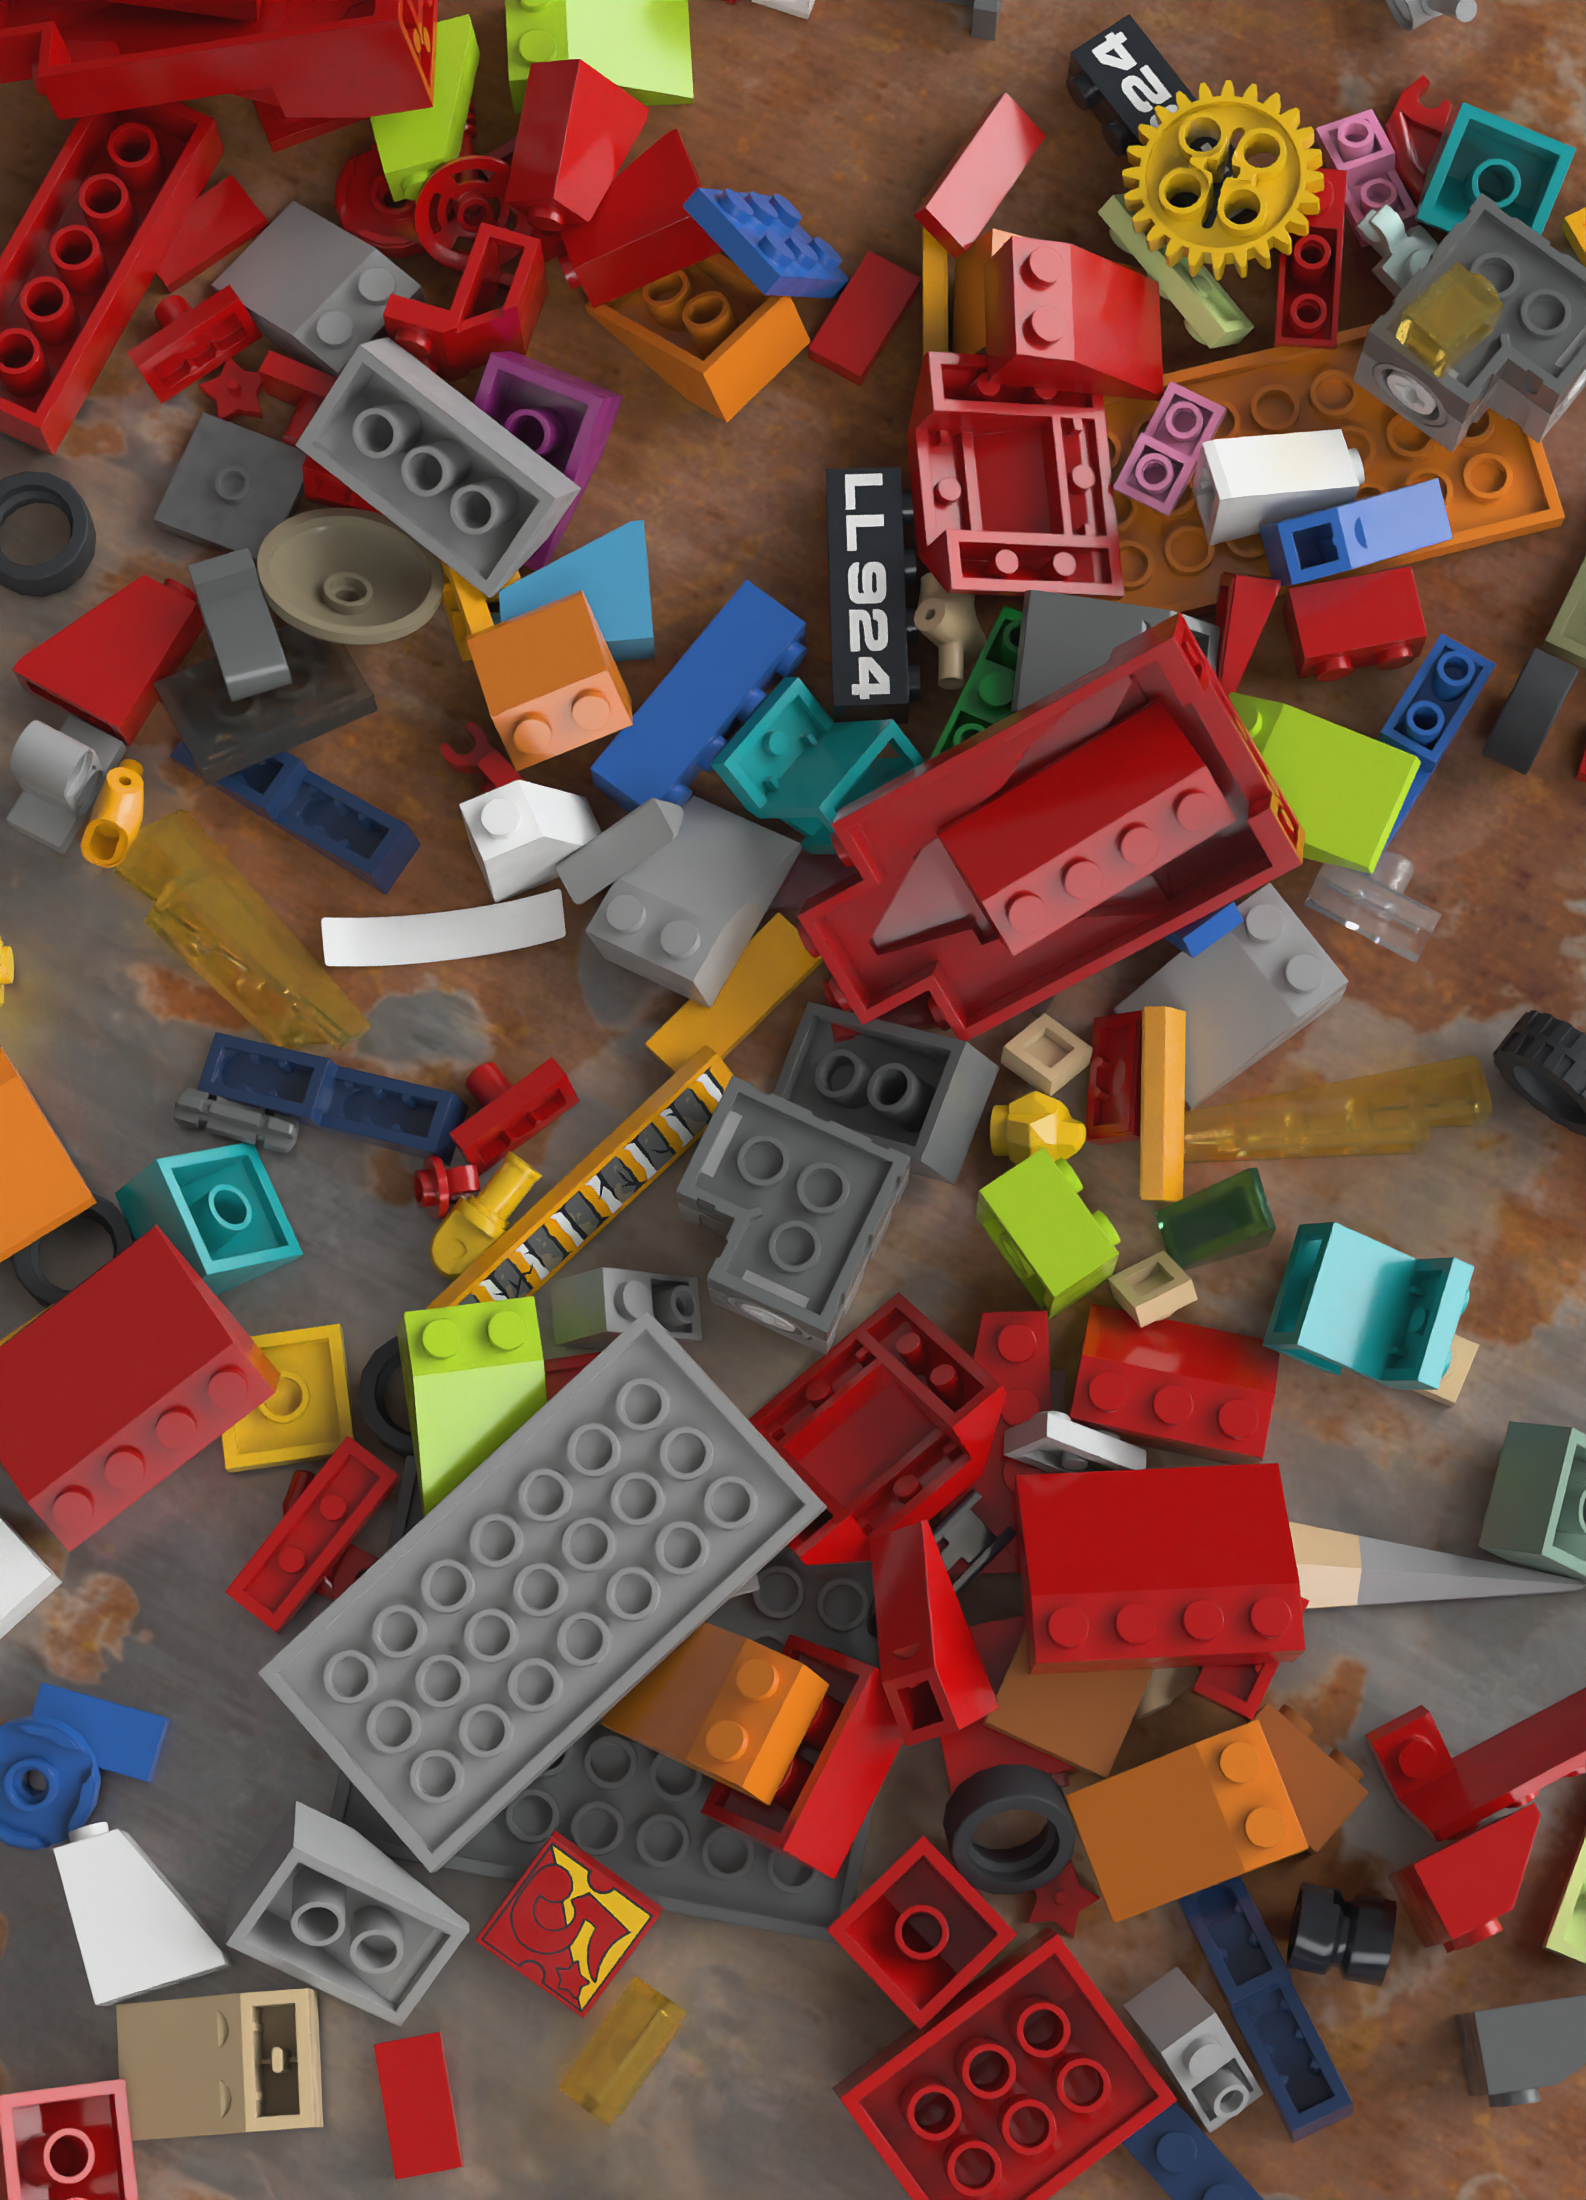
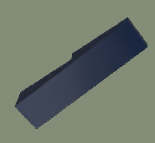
(320, 816)
(334, 1097)
(1266, 2008)

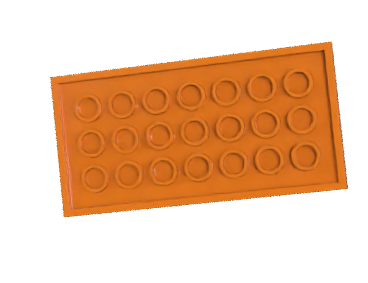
(1490, 484)

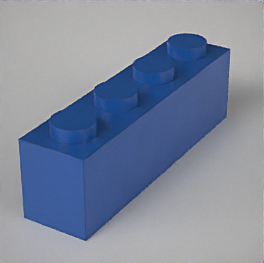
(702, 701)

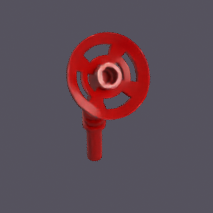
(469, 200)

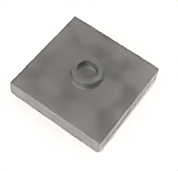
(231, 487)

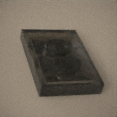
(237, 734)

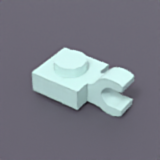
(1401, 250)

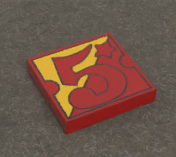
(569, 1924)

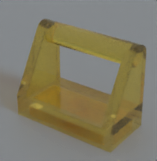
(624, 2052)

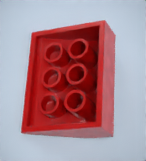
(122, 1387)
(1158, 1569)
(1007, 2084)

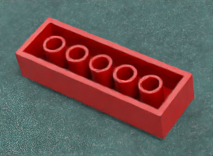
(91, 255)

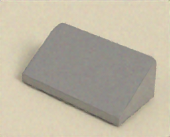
(620, 848)

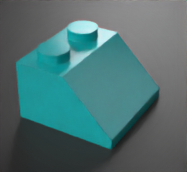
(1492, 158)
(215, 1212)

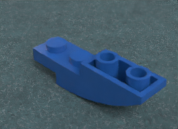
(1434, 712)

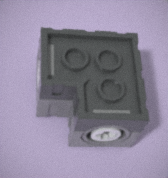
(1521, 370)
(796, 1210)

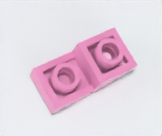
(1367, 155)
(1169, 449)

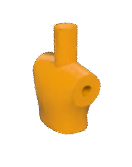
(115, 816)

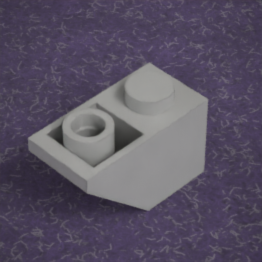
(605, 1301)
(1193, 2049)

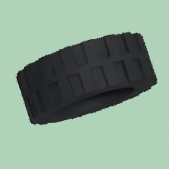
(1547, 1067)

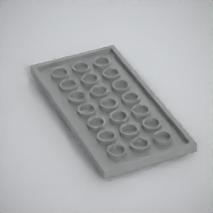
(541, 1591)

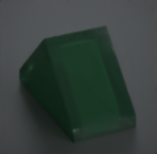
(1218, 1221)

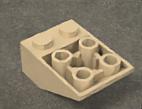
(221, 2064)

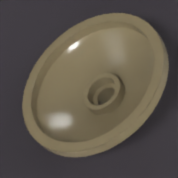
(349, 576)

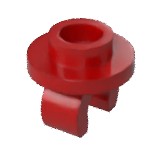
(439, 1187)

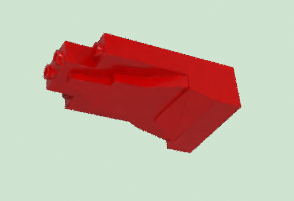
(298, 55)
(912, 920)

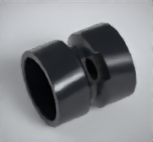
(1341, 1934)

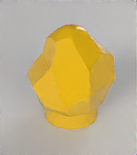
(1035, 1123)

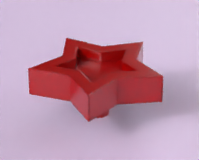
(234, 392)
(1062, 1900)

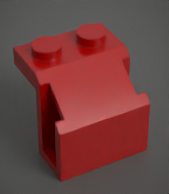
(467, 333)

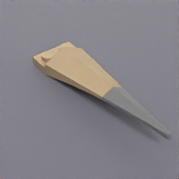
(1363, 1571)

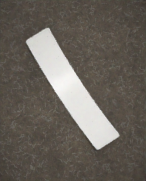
(443, 934)

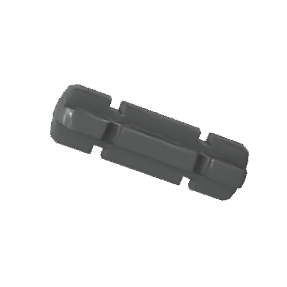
(236, 1120)

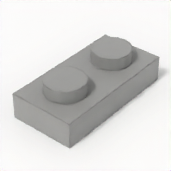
(1062, 1446)

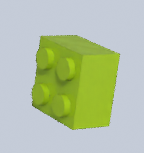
(1048, 1231)

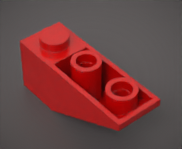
(1311, 275)
(924, 1639)

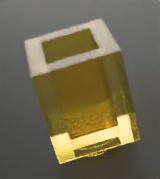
(1450, 319)

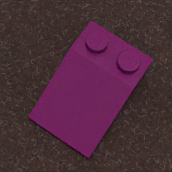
(555, 417)

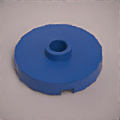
(45, 1816)

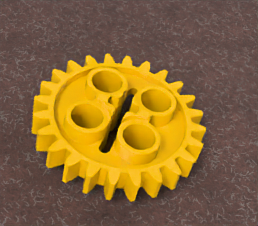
(1275, 193)

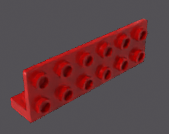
(1502, 1772)

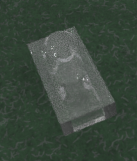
(1376, 904)

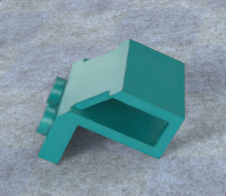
(804, 766)
(1367, 1308)

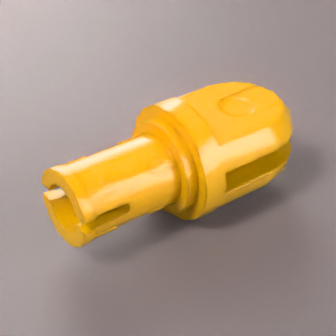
(480, 1220)

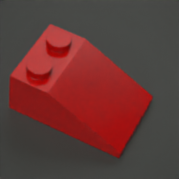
(1071, 322)

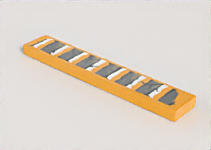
(596, 1187)

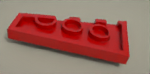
(1016, 1354)

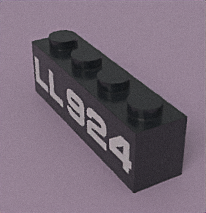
(1121, 83)
(868, 595)

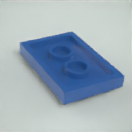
(768, 243)

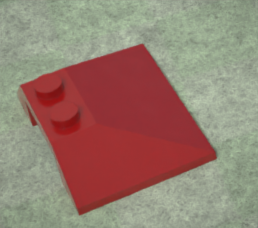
(1011, 485)
(883, 1430)

